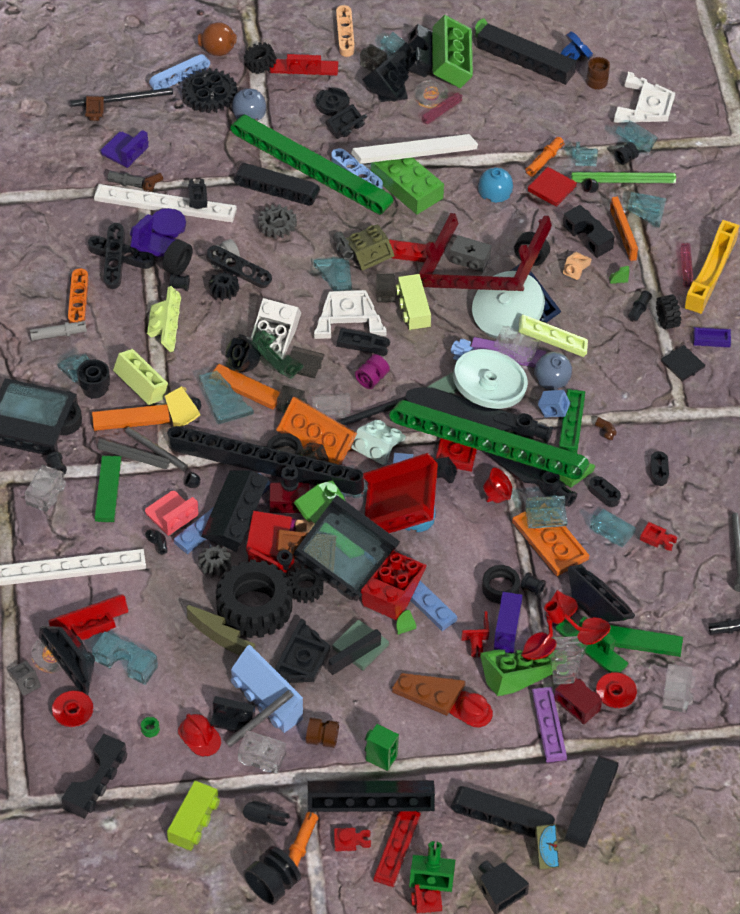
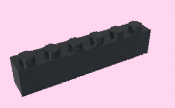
(526, 54)
(371, 796)

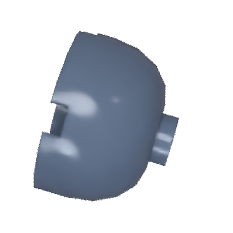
(249, 103)
(553, 370)

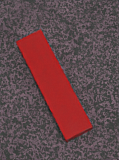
(396, 847)

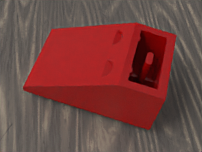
(392, 585)

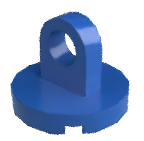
(576, 47)

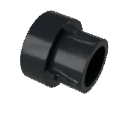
(94, 378)

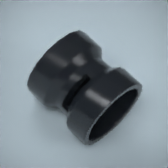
(626, 153)

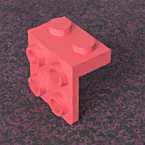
(172, 512)

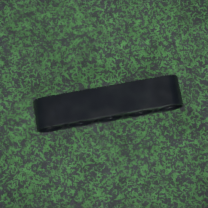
(276, 184)
(591, 801)
(499, 811)

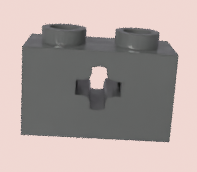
(470, 253)

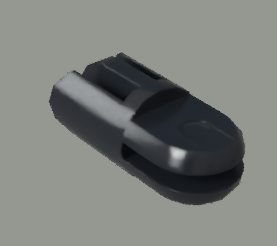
(261, 813)

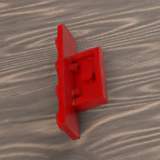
(305, 65)
(93, 618)

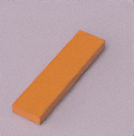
(624, 229)
(249, 388)
(130, 417)

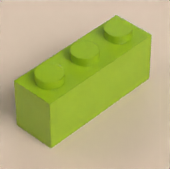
(193, 815)

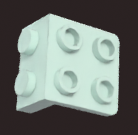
(377, 440)

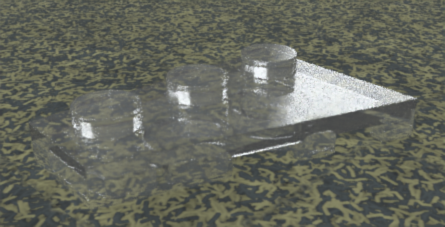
(566, 659)

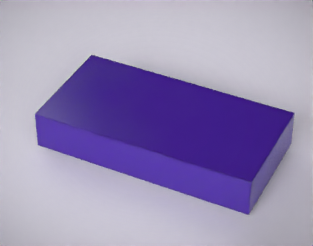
(711, 337)

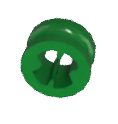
(150, 721)

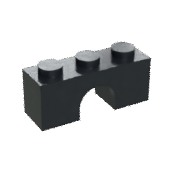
(422, 58)
(581, 221)

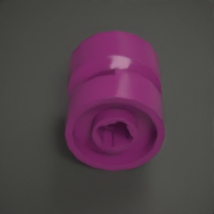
(372, 371)

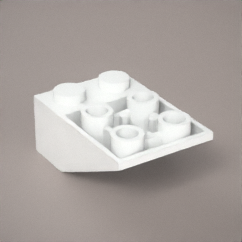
(278, 320)

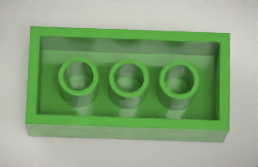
(452, 51)
(409, 183)

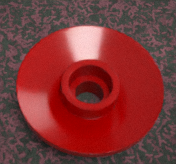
(619, 684)
(69, 702)

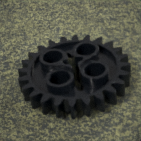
(209, 90)

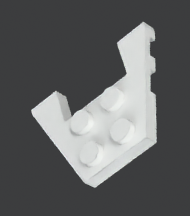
(653, 104)
(348, 308)

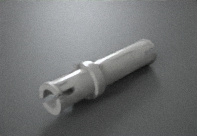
(59, 330)

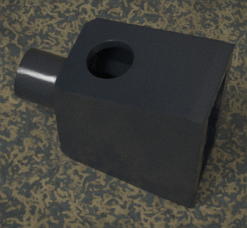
(501, 885)

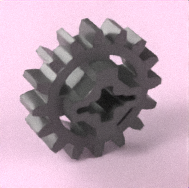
(279, 221)

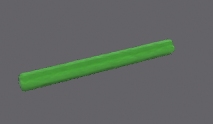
(624, 177)

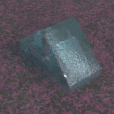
(71, 364)

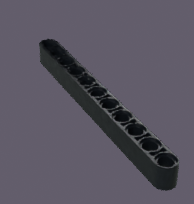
(263, 459)

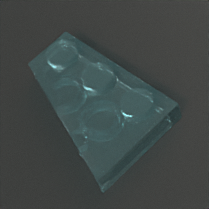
(222, 399)

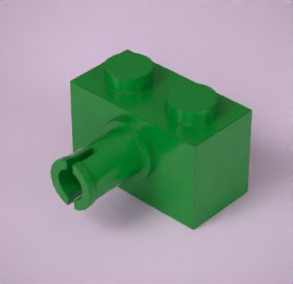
(432, 870)

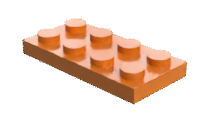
(318, 428)
(553, 544)

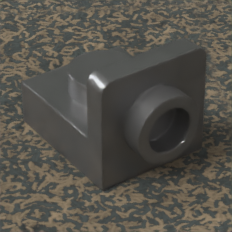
(25, 677)

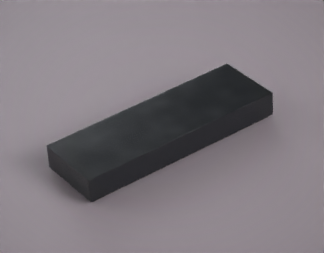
(354, 652)

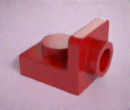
(426, 900)

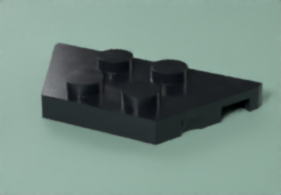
(303, 655)

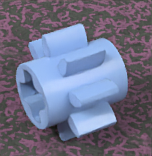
(460, 348)

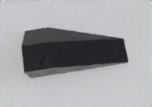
(391, 74)

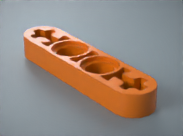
(78, 298)

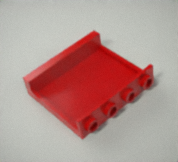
(402, 493)

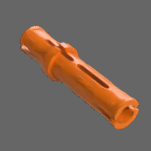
(548, 152)
(298, 849)

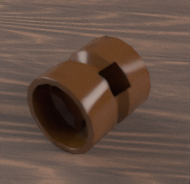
(598, 73)
(322, 732)

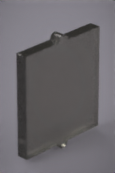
(310, 359)

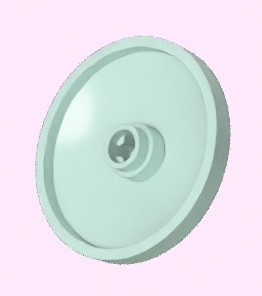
(504, 308)
(490, 379)

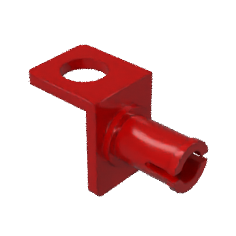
(476, 637)

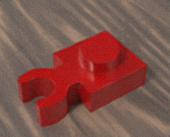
(657, 535)
(347, 839)

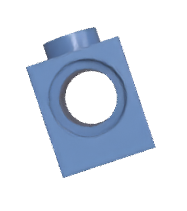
(554, 403)

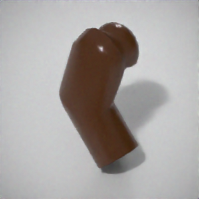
(149, 182)
(608, 427)

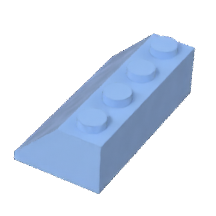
(265, 685)

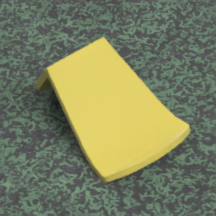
(181, 407)

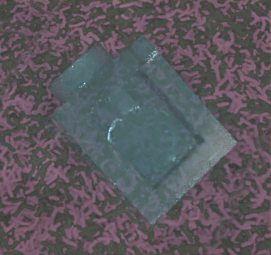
(391, 42)
(584, 156)

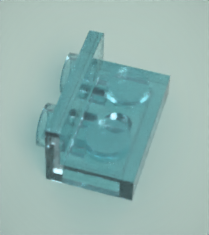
(637, 135)
(546, 512)
(612, 527)

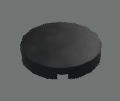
(332, 101)

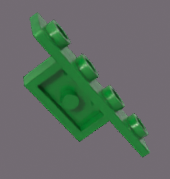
(600, 652)

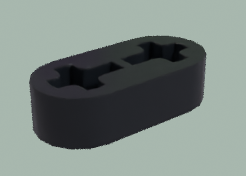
(663, 468)
(604, 491)

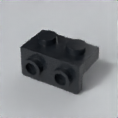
(344, 121)

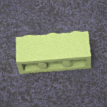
(413, 302)
(140, 376)

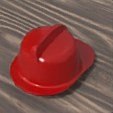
(497, 487)
(472, 709)
(199, 735)

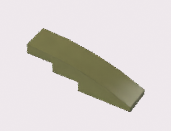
(215, 629)

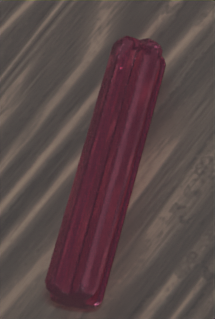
(442, 108)
(686, 260)

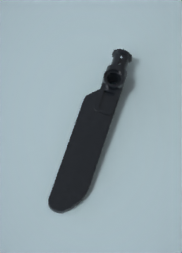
(521, 424)
(548, 481)

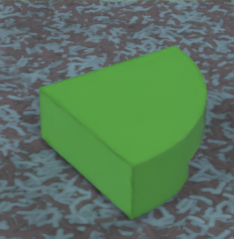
(479, 26)
(620, 276)
(405, 622)

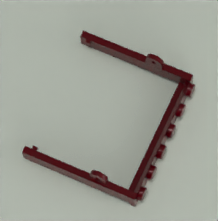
(435, 251)

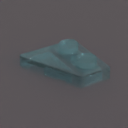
(647, 207)
(335, 272)

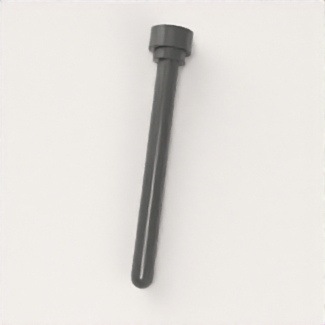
(736, 535)

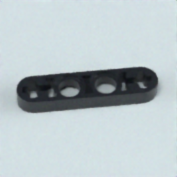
(114, 255)
(140, 259)
(239, 264)

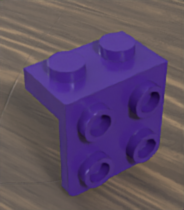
(125, 148)
(145, 240)

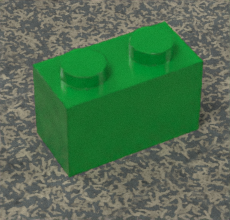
(381, 747)

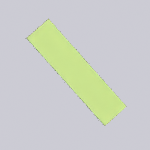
(553, 335)

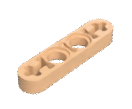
(348, 30)

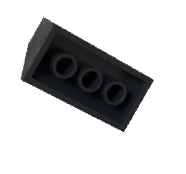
(234, 508)

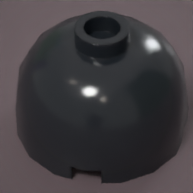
(242, 354)

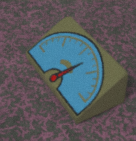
(546, 846)

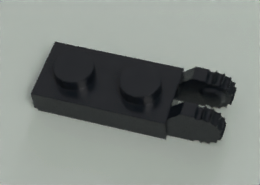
(197, 194)
(363, 341)

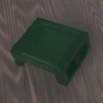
(288, 366)

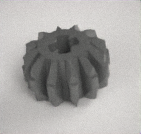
(214, 560)

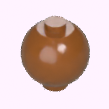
(217, 39)

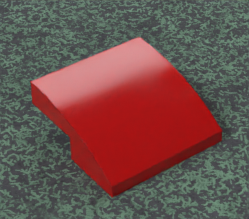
(264, 532)

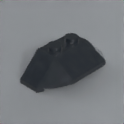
(596, 596)
(70, 654)

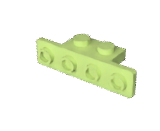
(164, 319)

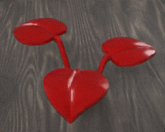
(561, 607)

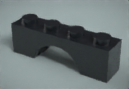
(82, 796)

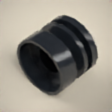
(272, 875)

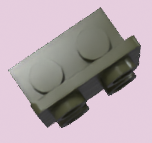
(370, 246)

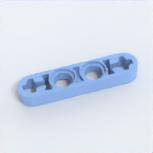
(163, 81)
(359, 169)

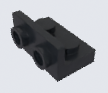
(231, 714)

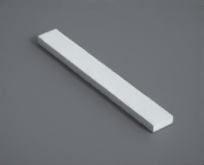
(414, 148)
(159, 201)
(72, 567)

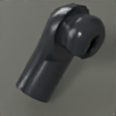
(158, 539)

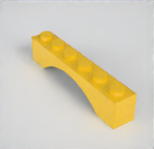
(719, 253)

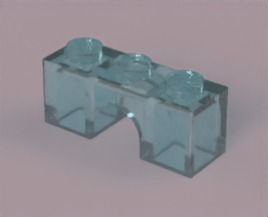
(112, 648)

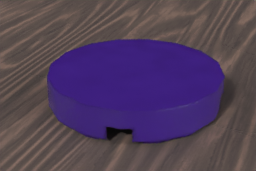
(169, 222)

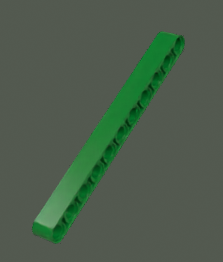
(312, 164)
(489, 439)

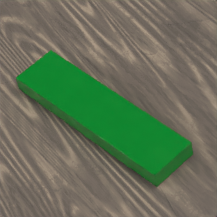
(572, 421)
(108, 489)
(647, 641)

